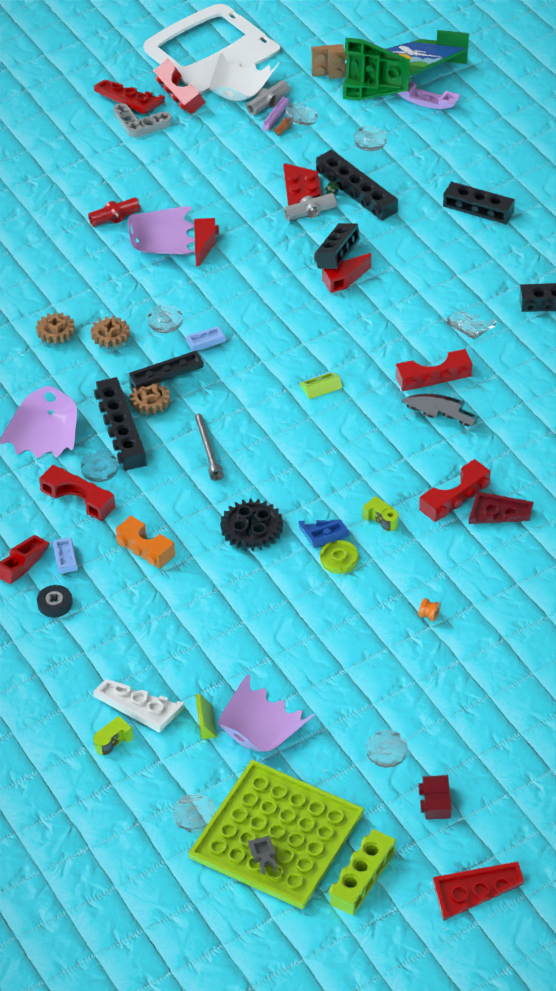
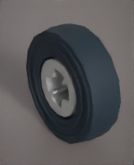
(54, 608)

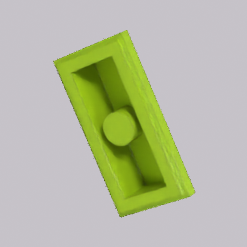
(321, 385)
(205, 718)

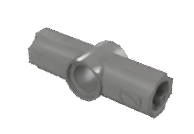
(267, 97)
(310, 207)

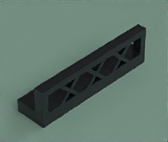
(165, 370)

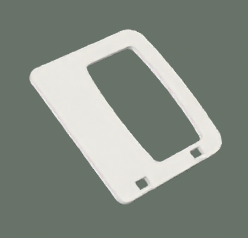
(246, 50)

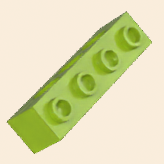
(350, 899)

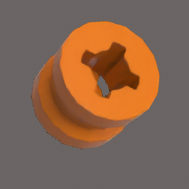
(429, 609)

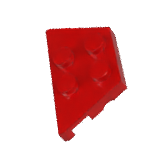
(300, 183)

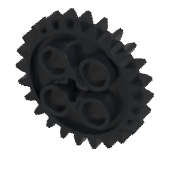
(264, 528)

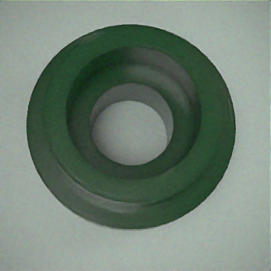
(332, 187)

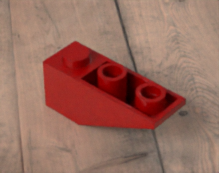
(346, 273)

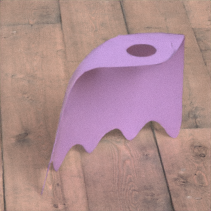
(161, 231)
(39, 431)
(252, 715)

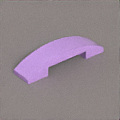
(429, 99)

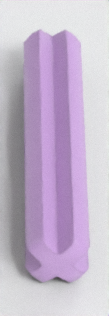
(275, 114)

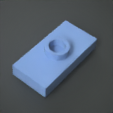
(205, 338)
(65, 555)

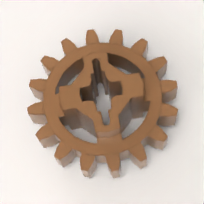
(55, 328)
(110, 332)
(149, 398)

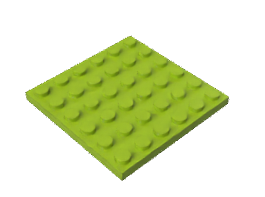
(300, 819)

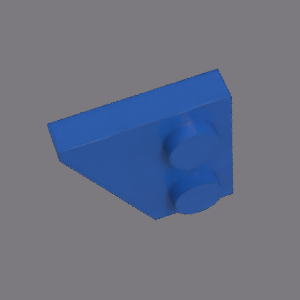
(324, 531)

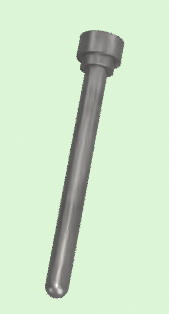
(215, 470)

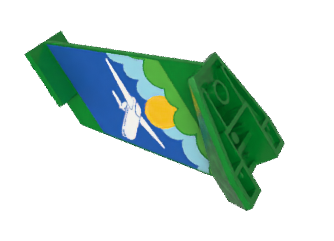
(381, 71)

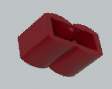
(436, 797)

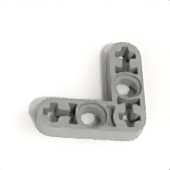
(137, 127)

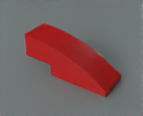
(22, 558)

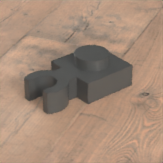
(263, 852)

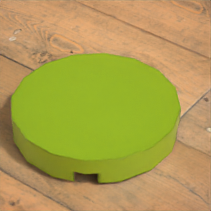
(339, 557)

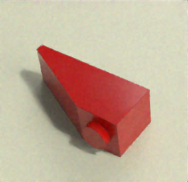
(204, 237)

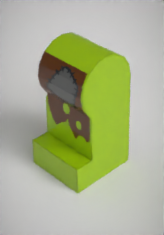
(381, 513)
(111, 735)

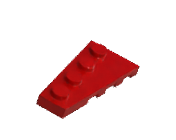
(130, 96)
(473, 887)

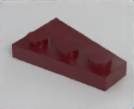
(498, 509)

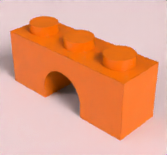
(155, 551)

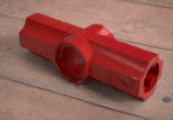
(114, 212)

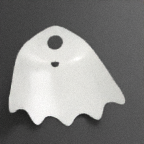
(236, 82)

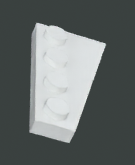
(139, 705)

